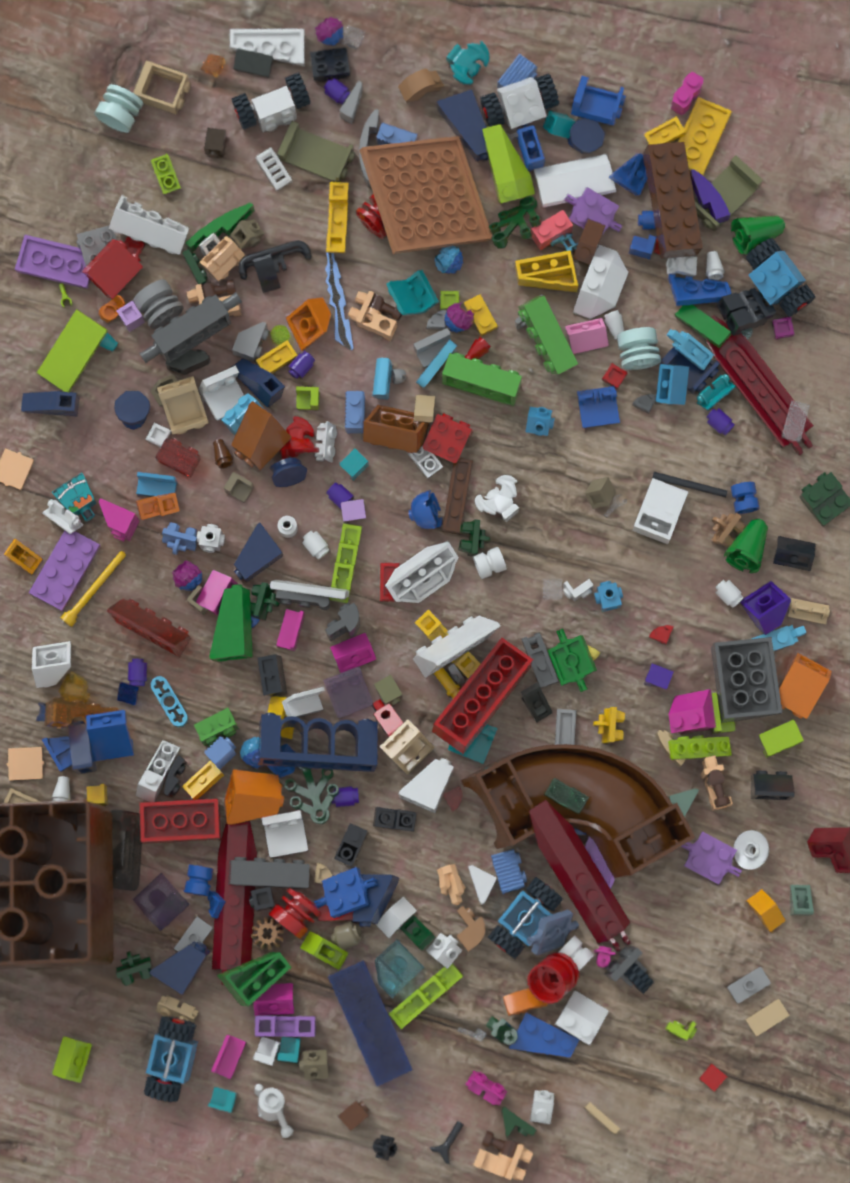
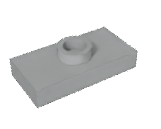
(196, 932)
(749, 985)

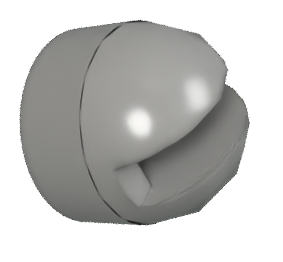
(397, 376)

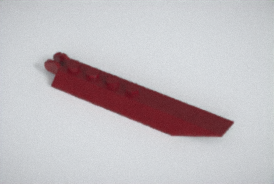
(757, 385)
(579, 875)
(234, 924)

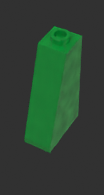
(233, 627)

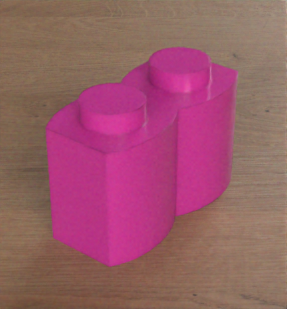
(687, 93)

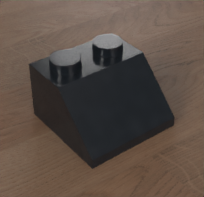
(772, 786)

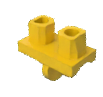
(607, 725)

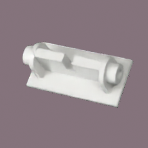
(327, 433)
(65, 519)

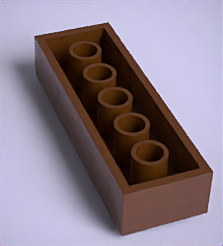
(672, 200)

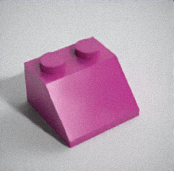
(119, 520)
(692, 712)

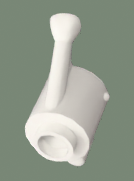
(271, 1107)

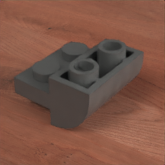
(348, 622)

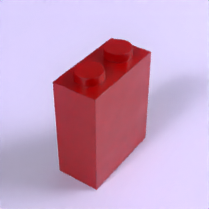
(113, 268)

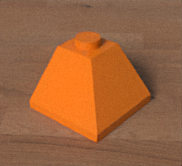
(309, 321)

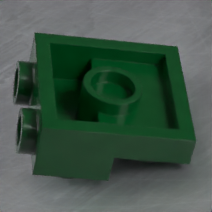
(825, 498)

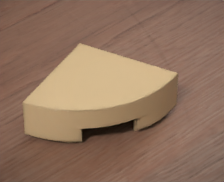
(321, 873)

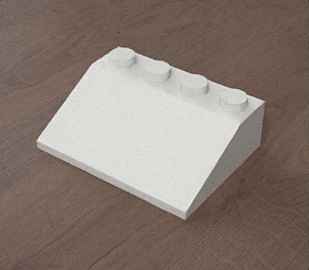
(454, 644)

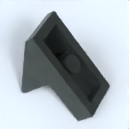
(536, 702)

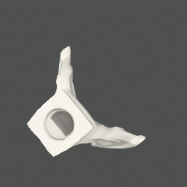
(501, 500)

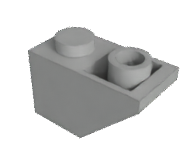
(249, 342)

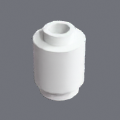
(287, 532)
(315, 544)
(729, 593)

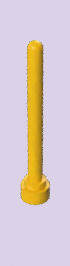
(71, 616)

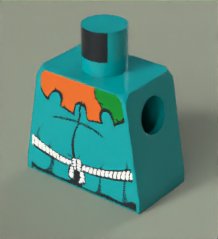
(76, 497)

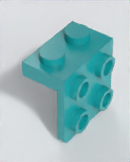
(413, 294)

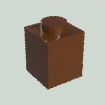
(354, 1114)

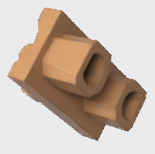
(724, 526)

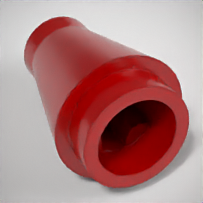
(478, 349)

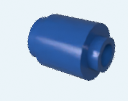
(646, 220)

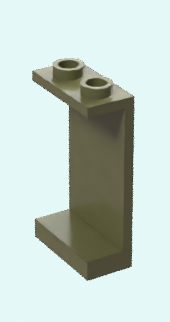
(315, 154)
(735, 186)

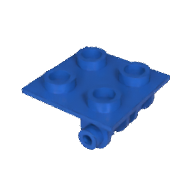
(598, 407)

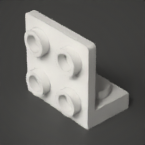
(221, 392)
(285, 834)

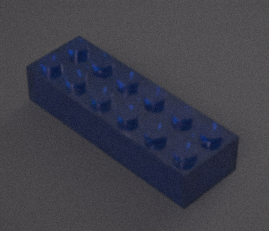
(370, 1023)

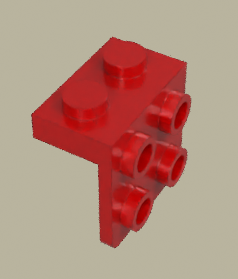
(447, 438)

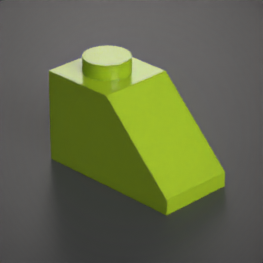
(324, 950)

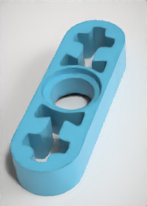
(436, 363)
(157, 692)

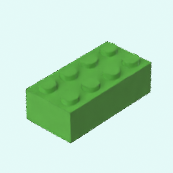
(547, 335)
(481, 379)

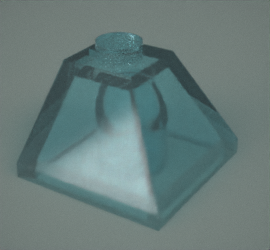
(396, 968)

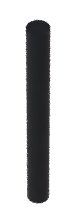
(690, 484)

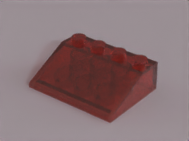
(149, 626)

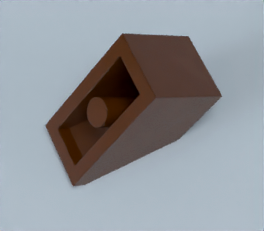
(589, 241)

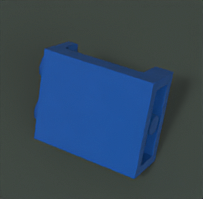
(597, 103)
(109, 735)

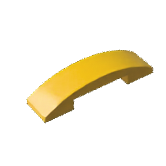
(337, 217)
(432, 629)

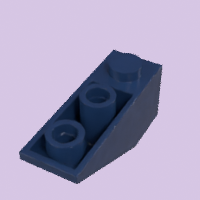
(259, 382)
(51, 403)

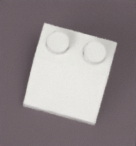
(581, 1017)

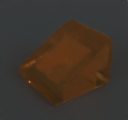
(213, 64)

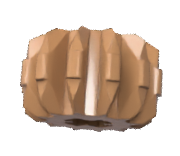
(261, 933)

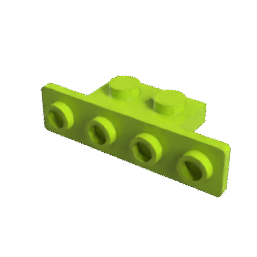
(699, 747)

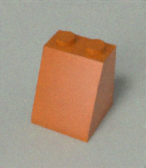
(803, 685)
(252, 796)

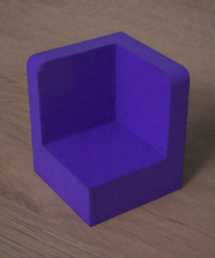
(658, 676)

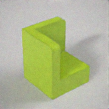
(307, 398)

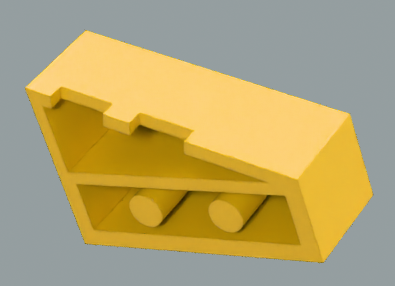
(548, 272)

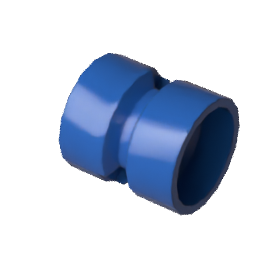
(745, 498)
(198, 880)

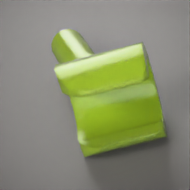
(64, 295)

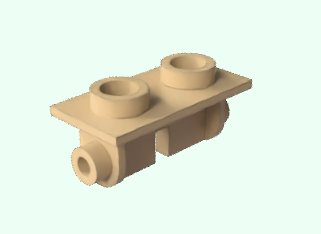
(808, 611)
(168, 1007)

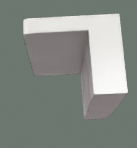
(303, 703)

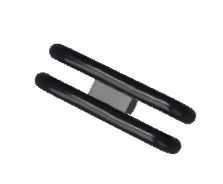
(277, 254)

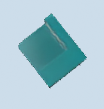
(558, 124)
(354, 464)
(289, 1049)
(223, 1099)

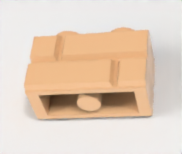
(222, 259)

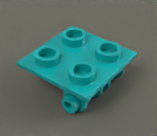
(480, 746)

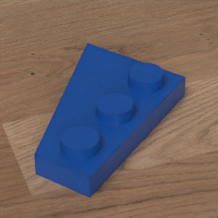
(690, 291)
(543, 1038)

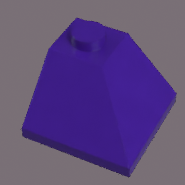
(766, 607)

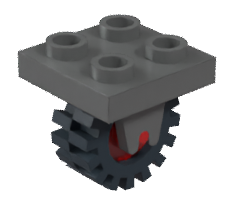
(629, 970)

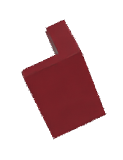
(832, 844)

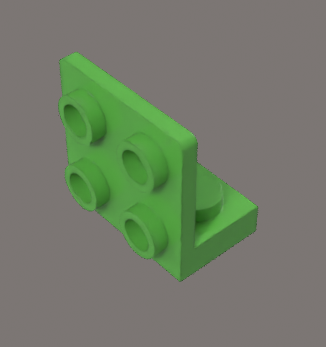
(216, 726)

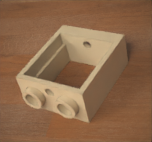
(145, 79)
(406, 745)

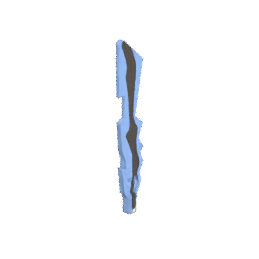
(337, 300)

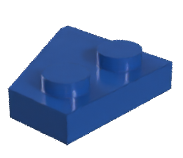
(631, 175)
(60, 751)

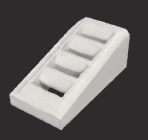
(269, 153)

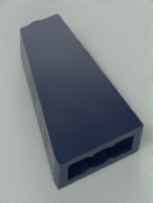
(466, 121)

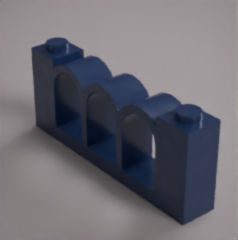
(364, 732)

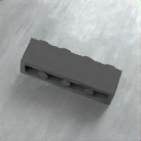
(269, 874)

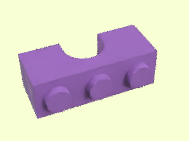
(285, 1026)

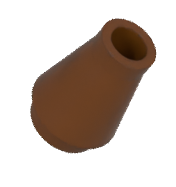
(222, 455)

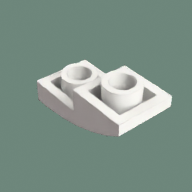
(426, 462)

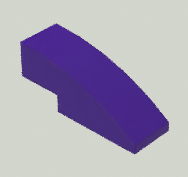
(709, 197)

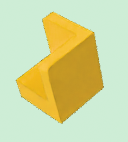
(97, 794)

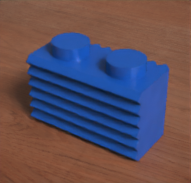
(530, 148)

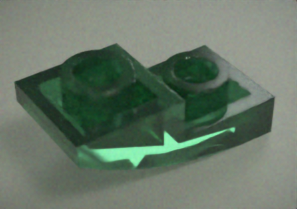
(566, 796)

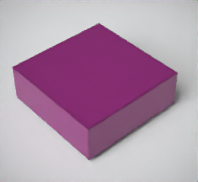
(783, 328)

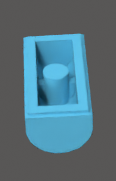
(382, 378)

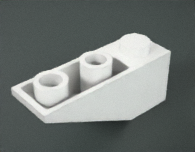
(157, 772)

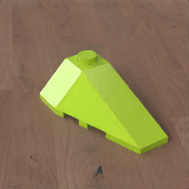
(508, 170)

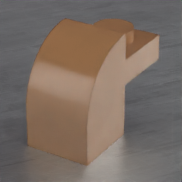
(420, 83)
(474, 932)

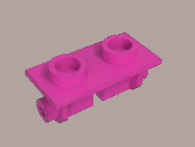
(603, 956)
(494, 1091)

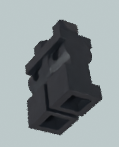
(745, 310)

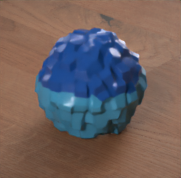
(449, 260)
(250, 751)

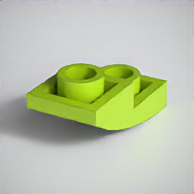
(165, 174)

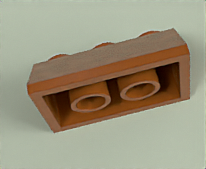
(394, 429)

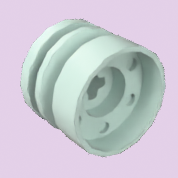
(118, 108)
(638, 348)

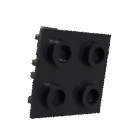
(330, 63)

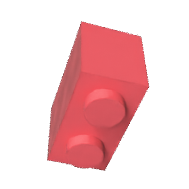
(551, 229)

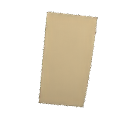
(663, 738)

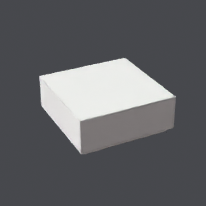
(158, 434)

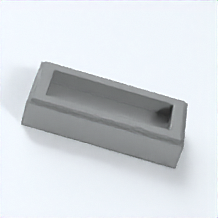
(565, 726)

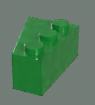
(254, 977)

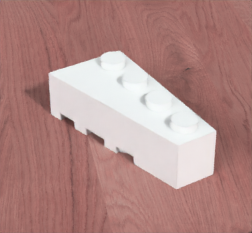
(148, 226)

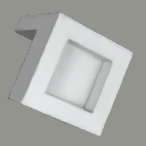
(267, 1051)

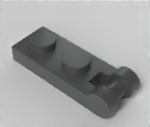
(303, 600)
(541, 662)

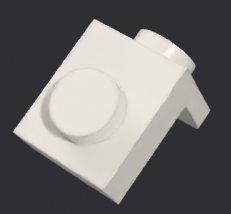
(682, 265)
(581, 591)
(542, 1106)

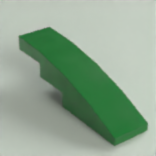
(225, 223)

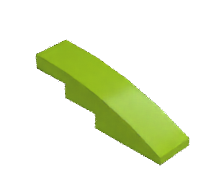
(346, 559)
(425, 995)

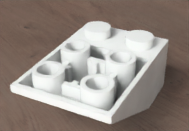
(660, 511)

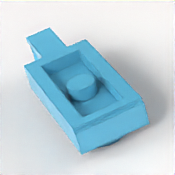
(690, 348)
(784, 636)

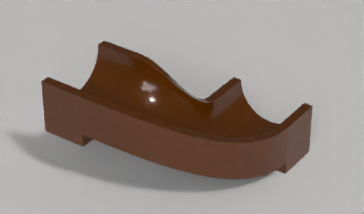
(624, 811)

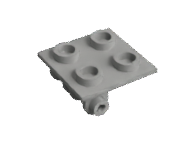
(93, 242)

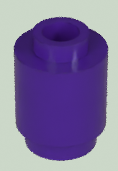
(336, 91)
(301, 365)
(720, 421)
(339, 494)
(137, 672)
(347, 797)

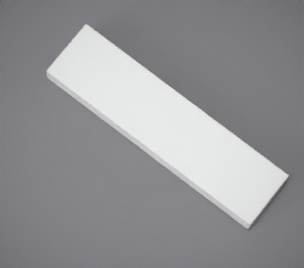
(309, 589)

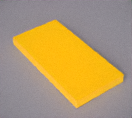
(703, 133)

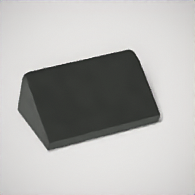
(253, 62)

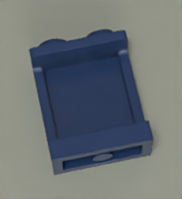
(696, 377)

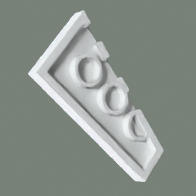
(282, 44)

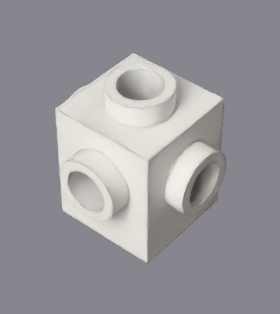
(213, 544)
(444, 950)

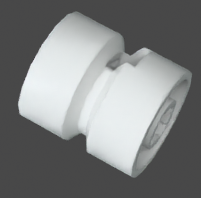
(491, 562)
(576, 952)

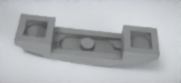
(370, 127)

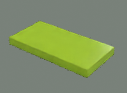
(72, 351)

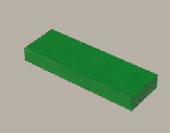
(703, 324)

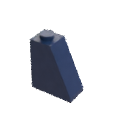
(257, 554)
(81, 750)
(378, 899)
(182, 967)

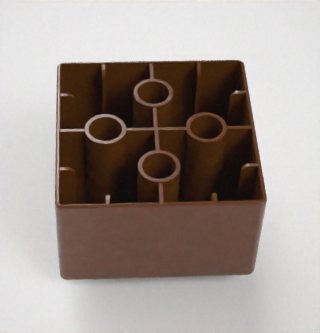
(56, 884)

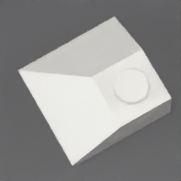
(50, 663)

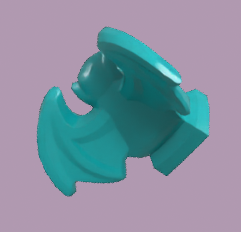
(465, 61)

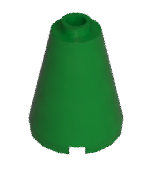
(754, 230)
(748, 547)

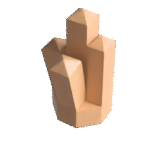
(451, 883)

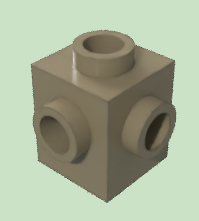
(247, 234)
(314, 1064)

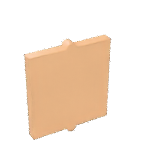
(14, 468)
(25, 763)

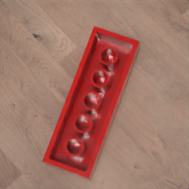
(482, 695)

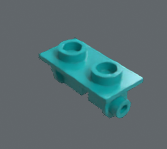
(709, 397)

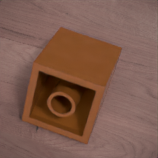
(259, 437)

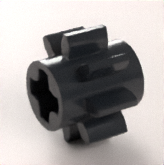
(384, 1147)

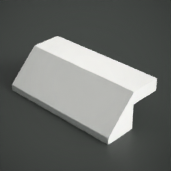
(572, 178)

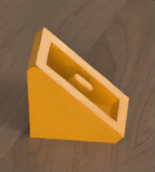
(23, 556)
(766, 910)

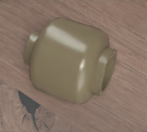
(347, 935)

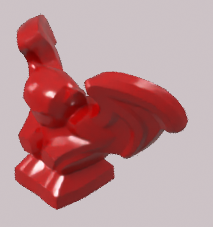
(299, 444)

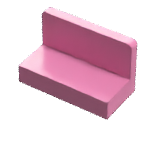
(587, 335)

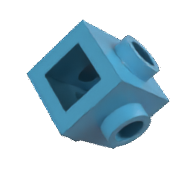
(539, 421)
(608, 603)

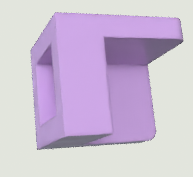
(130, 316)
(353, 510)

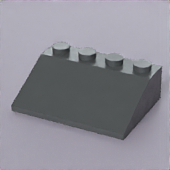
(746, 679)

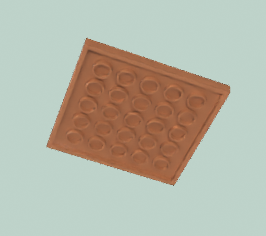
(425, 194)

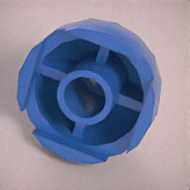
(425, 511)

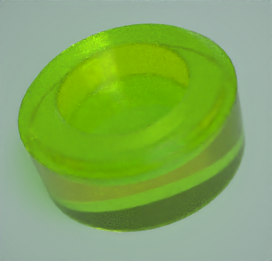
(280, 334)

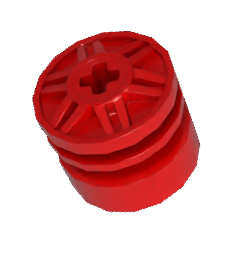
(371, 218)
(295, 913)
(553, 977)

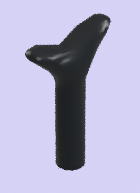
(444, 1148)

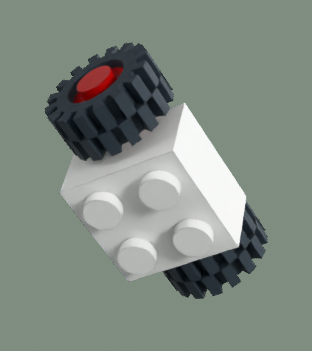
(520, 102)
(274, 107)

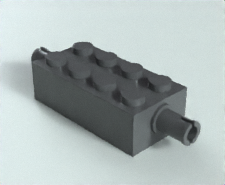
(191, 328)

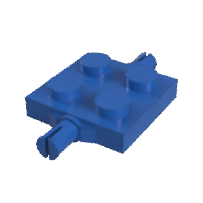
(345, 892)

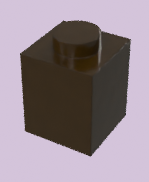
(215, 142)

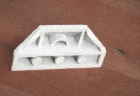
(601, 284)
(423, 573)

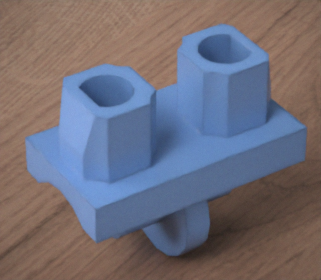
(179, 540)

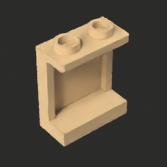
(183, 405)

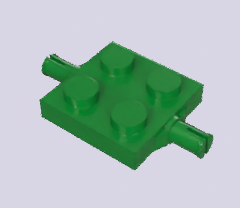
(572, 660)

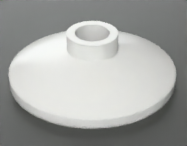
(744, 845)

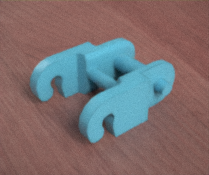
(562, 239)

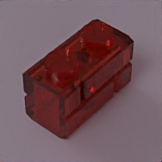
(178, 457)

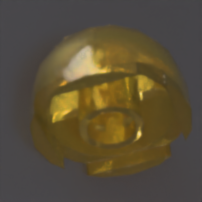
(74, 688)

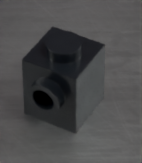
(262, 899)

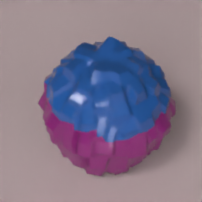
(329, 31)
(458, 319)
(187, 576)

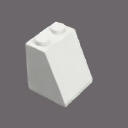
(429, 785)

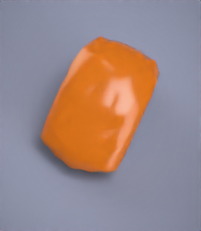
(109, 310)

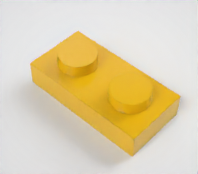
(665, 132)
(482, 317)
(277, 357)
(203, 780)

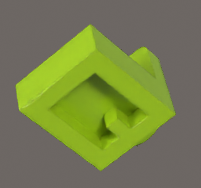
(678, 1030)

